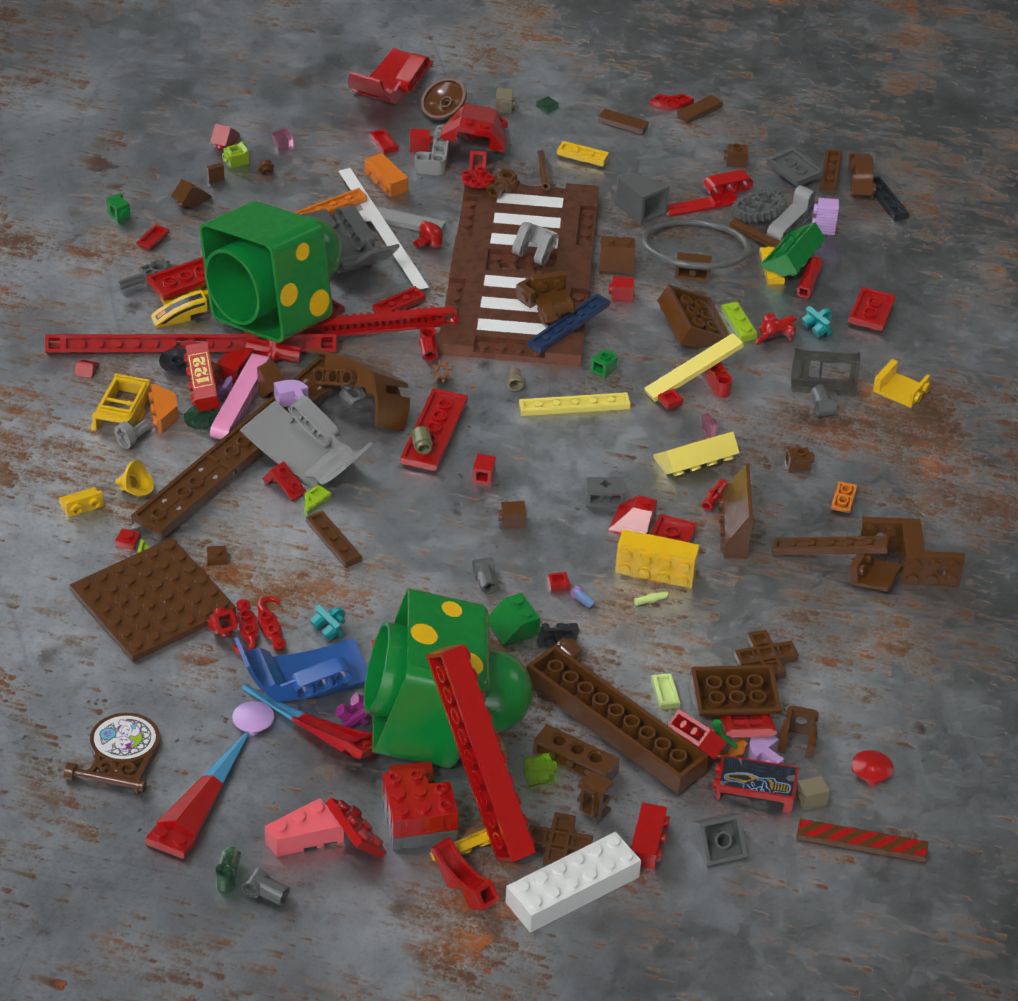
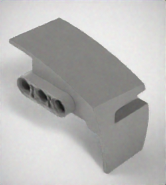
(302, 440)

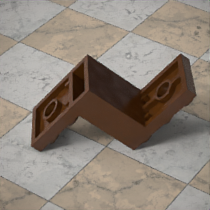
(917, 565)

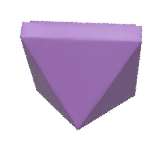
(225, 386)

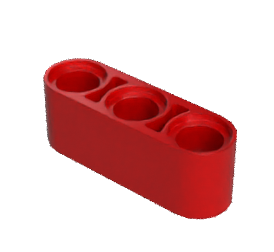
(728, 182)
(718, 380)

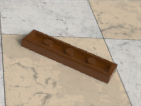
(831, 171)
(334, 539)

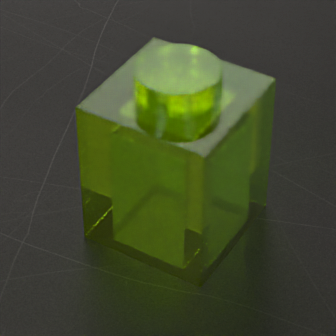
(539, 769)

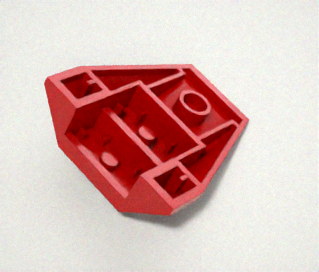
(476, 121)

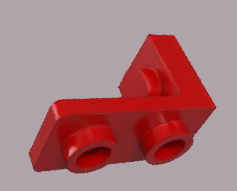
(286, 480)

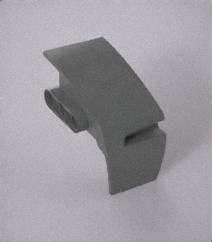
(355, 239)

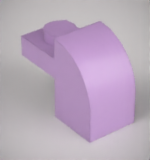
(289, 391)
(765, 749)

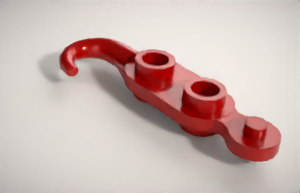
(247, 624)
(270, 624)

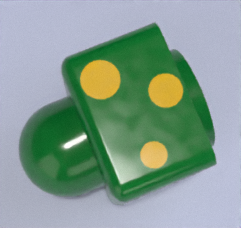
(269, 269)
(402, 690)

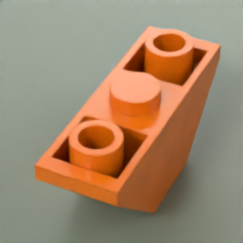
(163, 407)

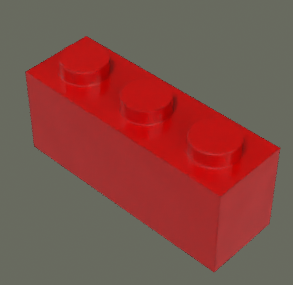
(697, 733)
(650, 834)

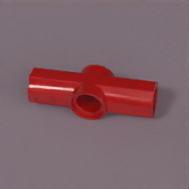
(273, 349)

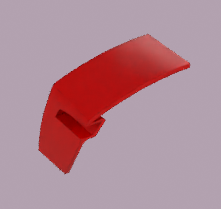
(392, 78)

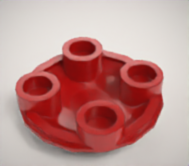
(477, 178)
(872, 766)

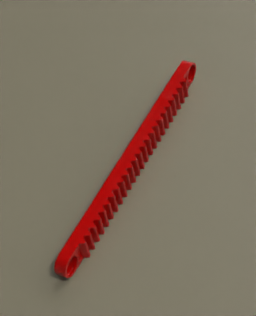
(383, 321)

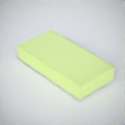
(665, 691)

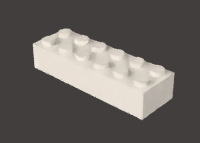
(572, 881)

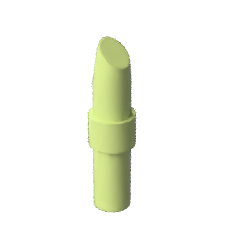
(651, 598)

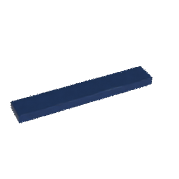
(568, 323)

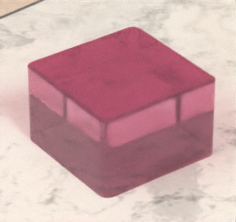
(282, 139)

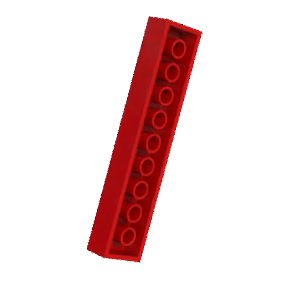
(481, 753)

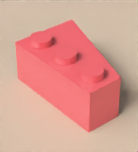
(302, 829)

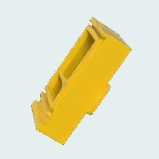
(135, 413)

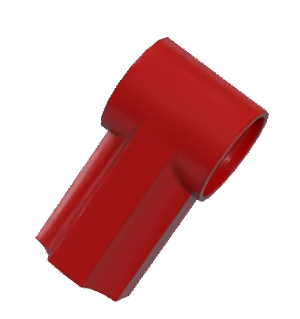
(428, 343)

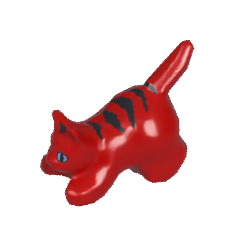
(774, 327)

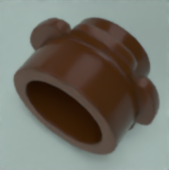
(266, 167)

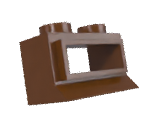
(595, 786)

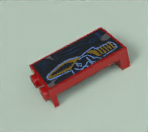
(756, 780)

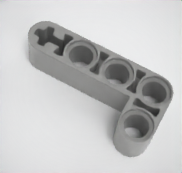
(435, 161)
(794, 215)

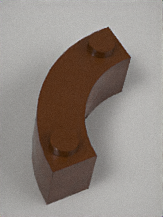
(862, 178)

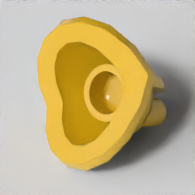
(136, 480)

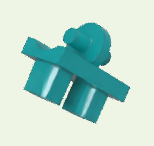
(331, 620)

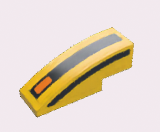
(180, 309)

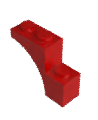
(458, 874)

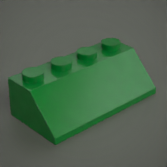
(794, 250)

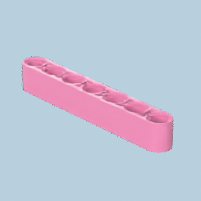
(238, 398)

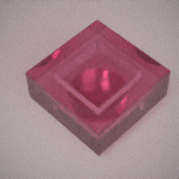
(708, 425)

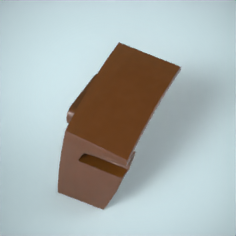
(340, 371)

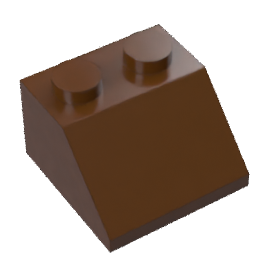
(617, 255)

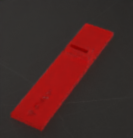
(701, 204)

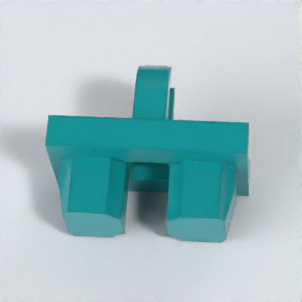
(821, 323)

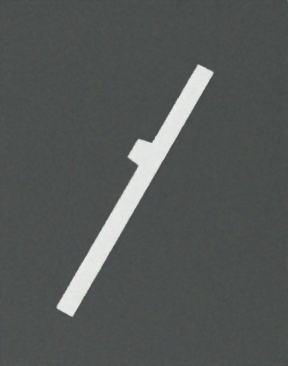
(371, 213)

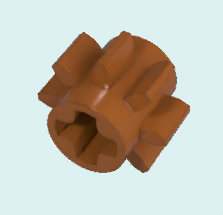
(437, 369)

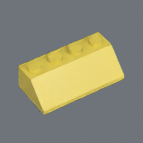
(697, 453)

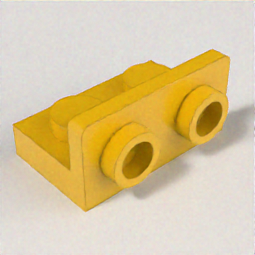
(82, 501)

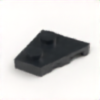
(550, 636)

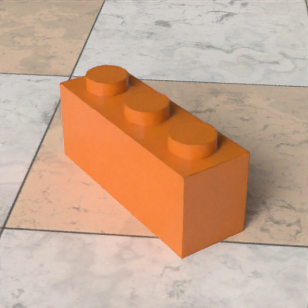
(386, 175)

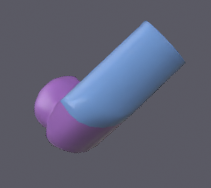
(579, 595)

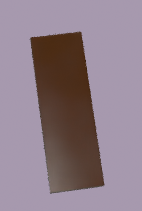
(699, 108)
(623, 121)

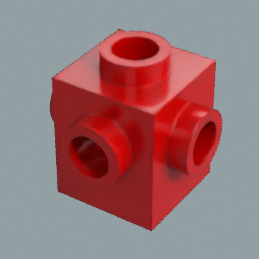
(230, 621)

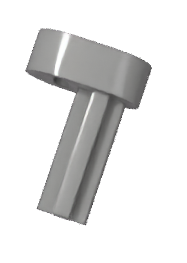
(127, 435)

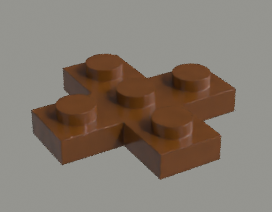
(764, 652)
(559, 839)

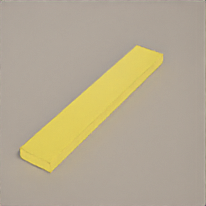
(695, 366)
(574, 404)

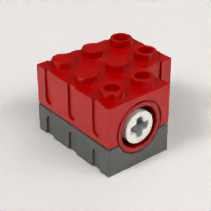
(418, 810)

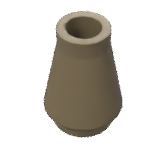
(515, 380)

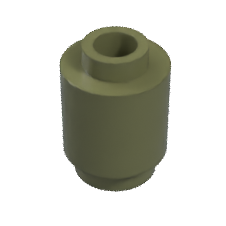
(422, 440)

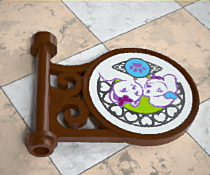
(120, 742)

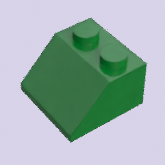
(514, 620)

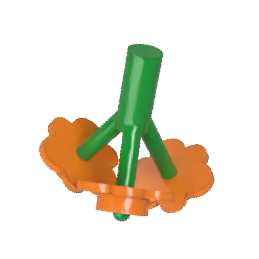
(737, 747)

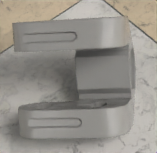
(538, 235)

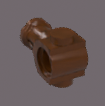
(504, 182)
(554, 310)

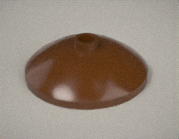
(443, 98)

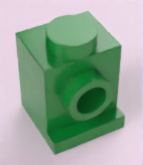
(118, 207)
(605, 358)

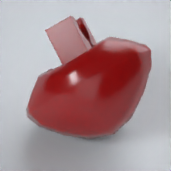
(430, 235)

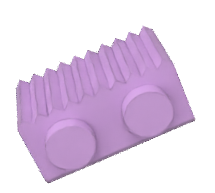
(826, 215)

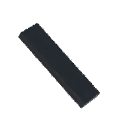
(889, 200)

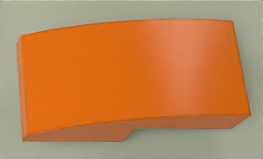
(844, 497)

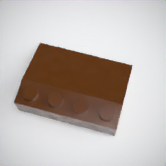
(692, 317)
(736, 515)
(734, 690)

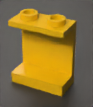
(899, 387)

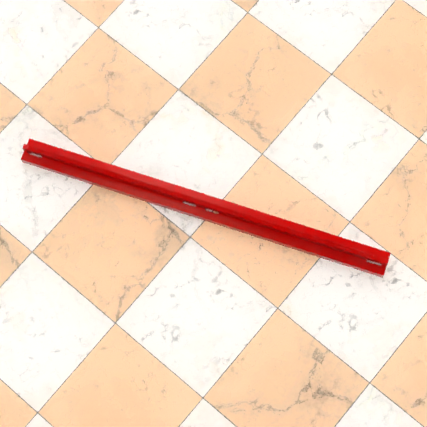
(162, 342)

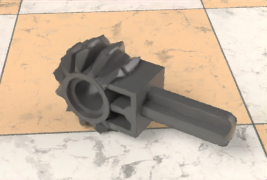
(145, 270)

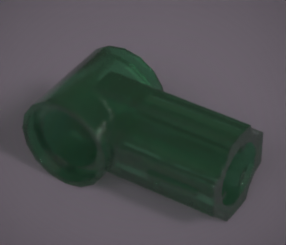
(227, 869)

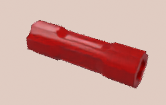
(809, 277)

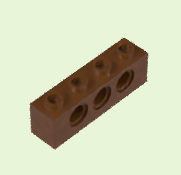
(575, 754)

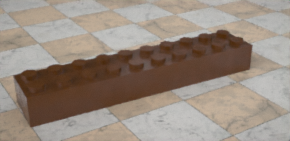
(617, 719)

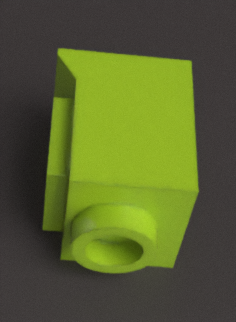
(236, 155)

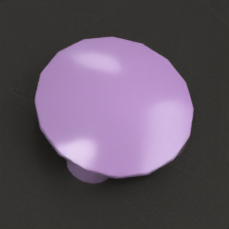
(253, 717)

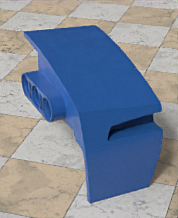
(307, 672)

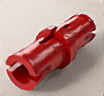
(714, 495)

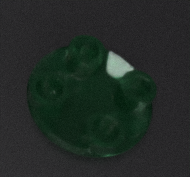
(201, 419)

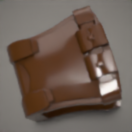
(790, 724)

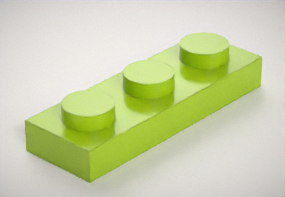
(739, 321)

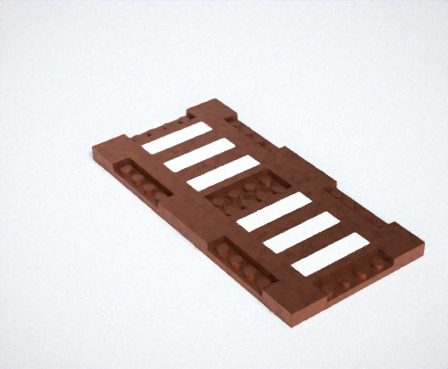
(490, 316)

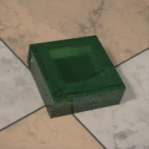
(547, 104)

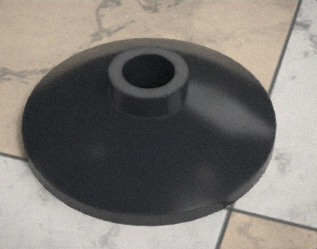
(173, 360)

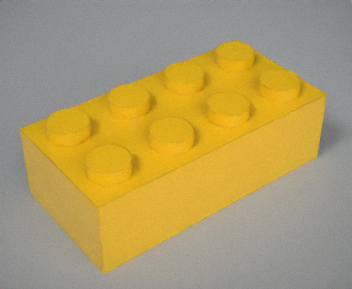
(657, 558)

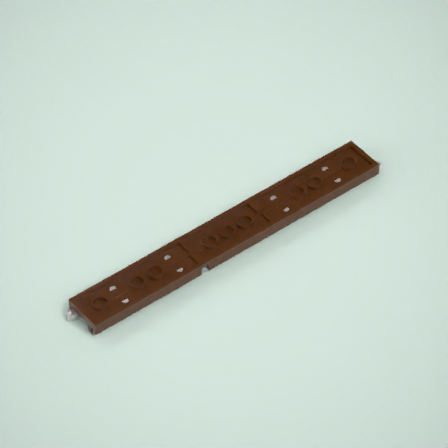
(212, 469)

